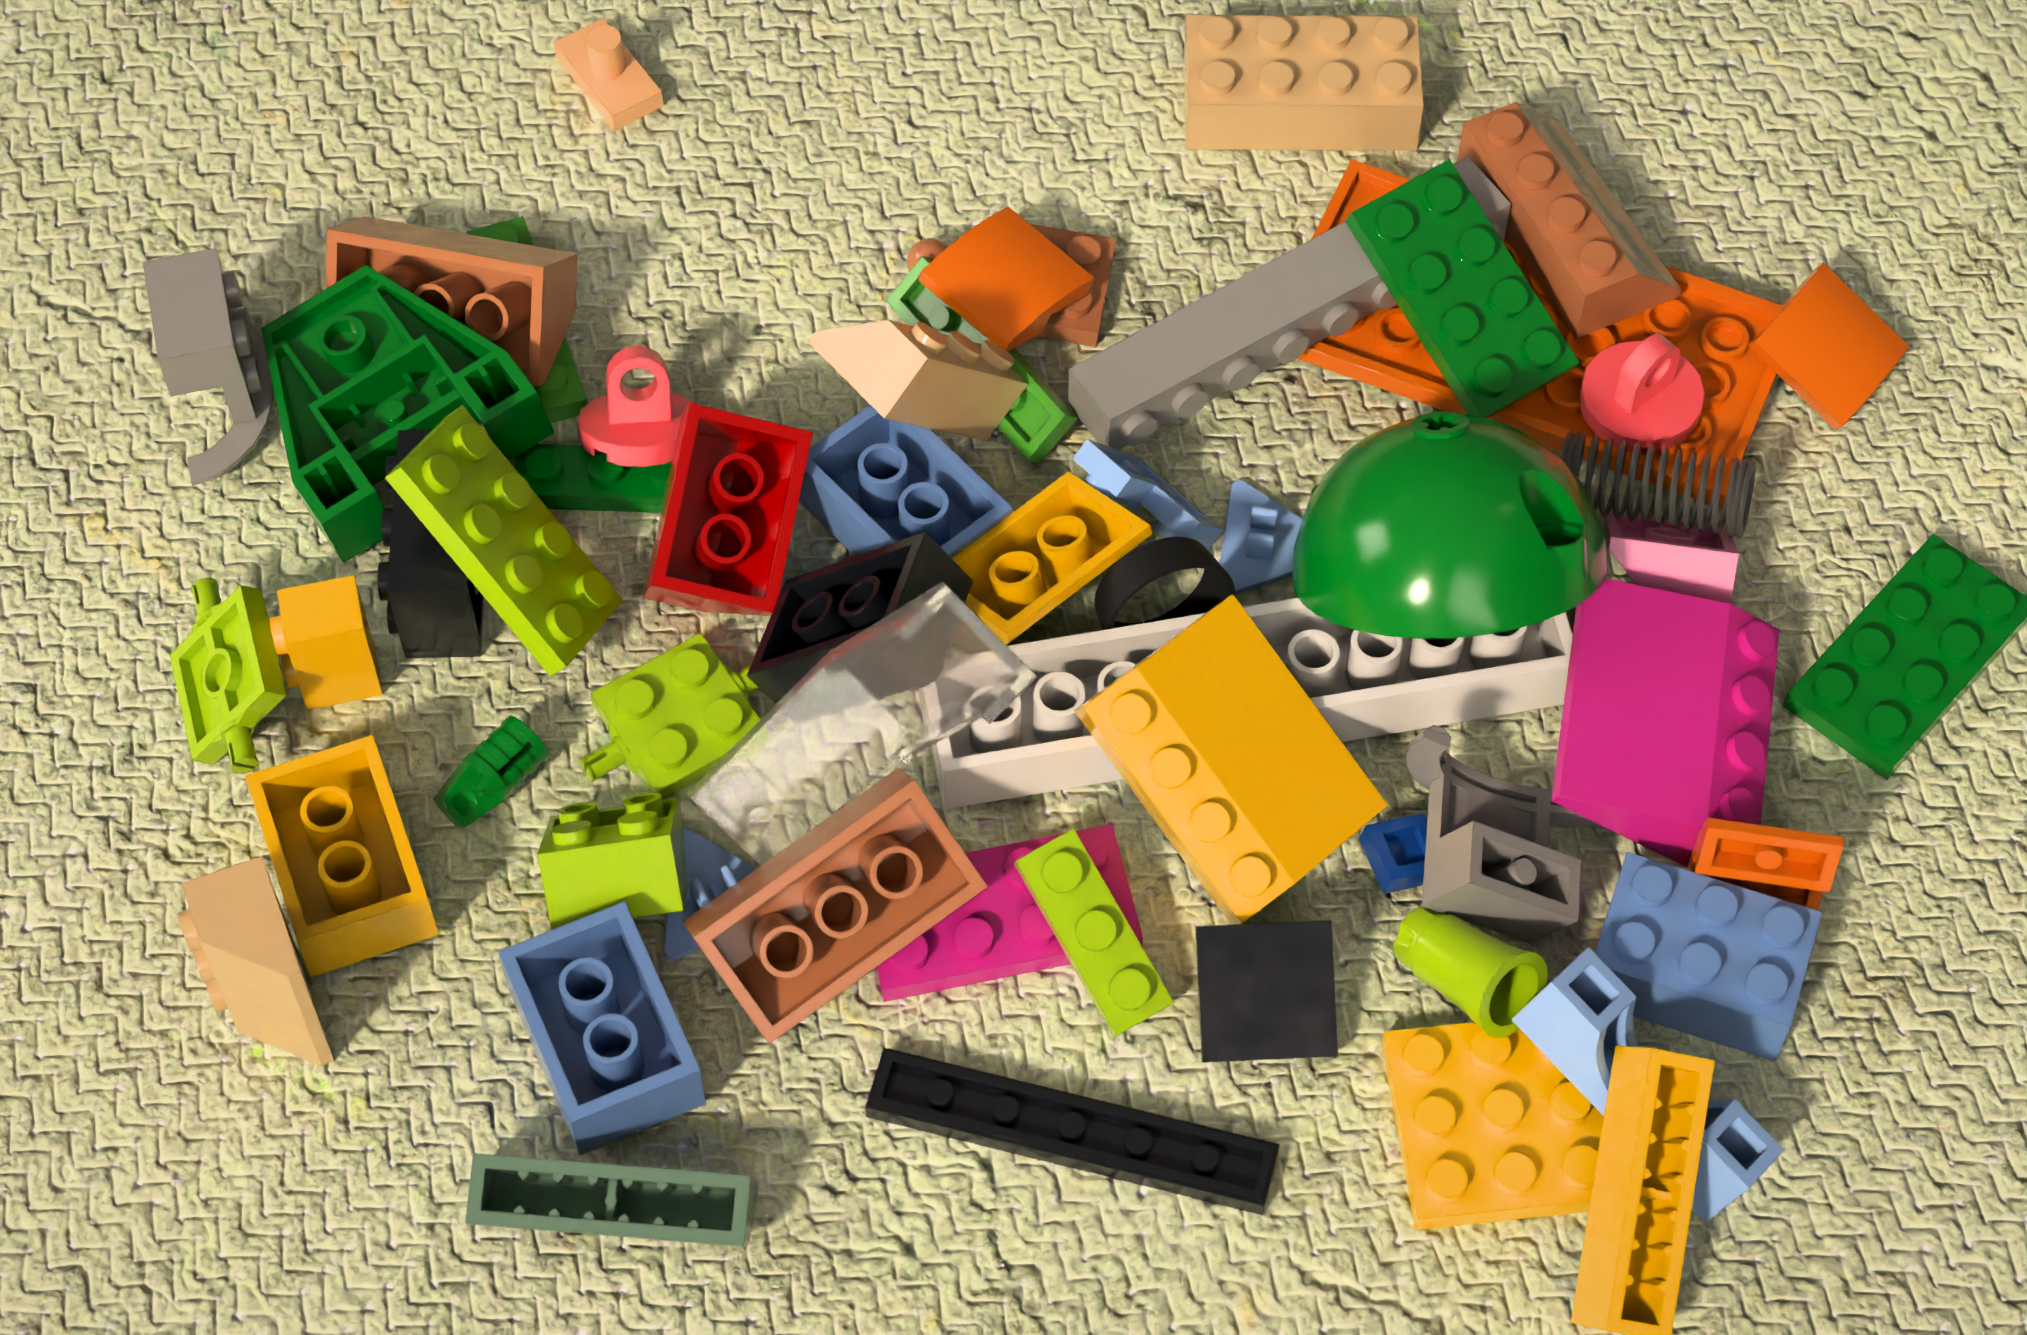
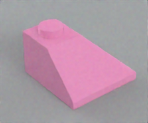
(1674, 557)

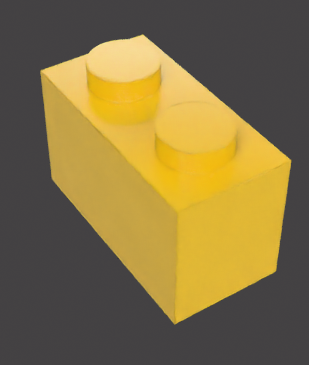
(326, 643)

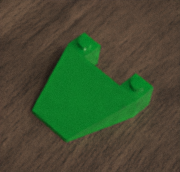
(375, 363)

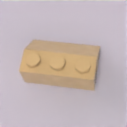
(925, 375)
(252, 959)

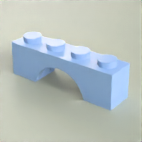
(1577, 1028)

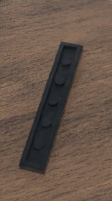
(1073, 1131)

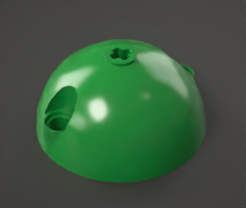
(1447, 532)

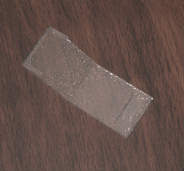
(860, 719)

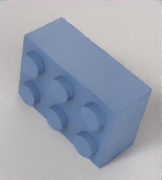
(892, 481)
(1708, 954)
(602, 1028)

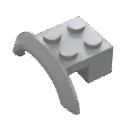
(210, 345)
(1492, 848)

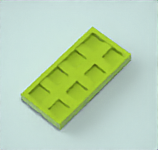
(505, 540)

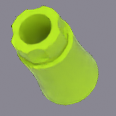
(1471, 968)

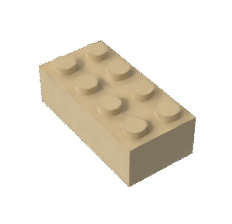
(1302, 82)

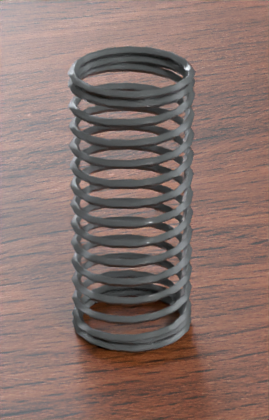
(1736, 503)

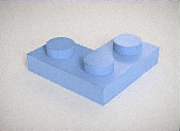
(1137, 485)

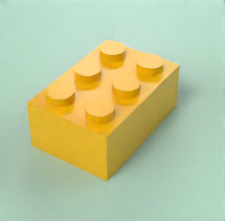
(341, 856)

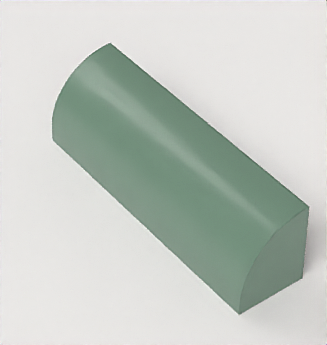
(611, 1200)

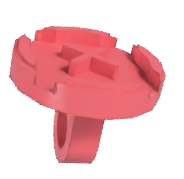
(1642, 394)
(629, 423)

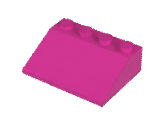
(1665, 715)

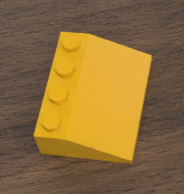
(1232, 760)

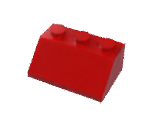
(727, 513)

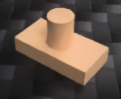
(608, 74)

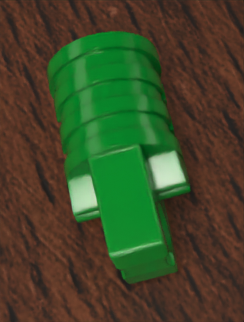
(491, 772)

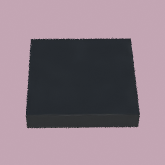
(1266, 991)

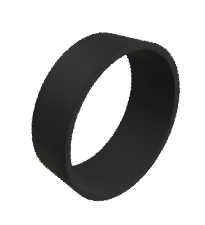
(1153, 562)

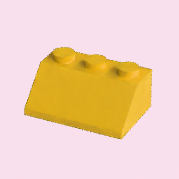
(1046, 554)

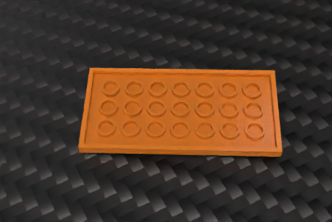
(1705, 323)

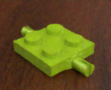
(227, 675)
(672, 717)

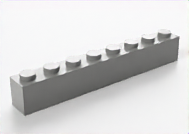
(1240, 331)

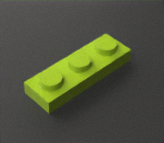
(1093, 933)

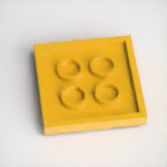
(1487, 1127)

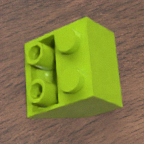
(614, 856)

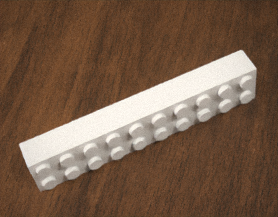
(1353, 677)

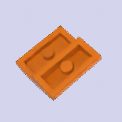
(1006, 279)
(1829, 346)
(1768, 859)

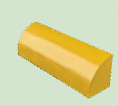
(1642, 1191)

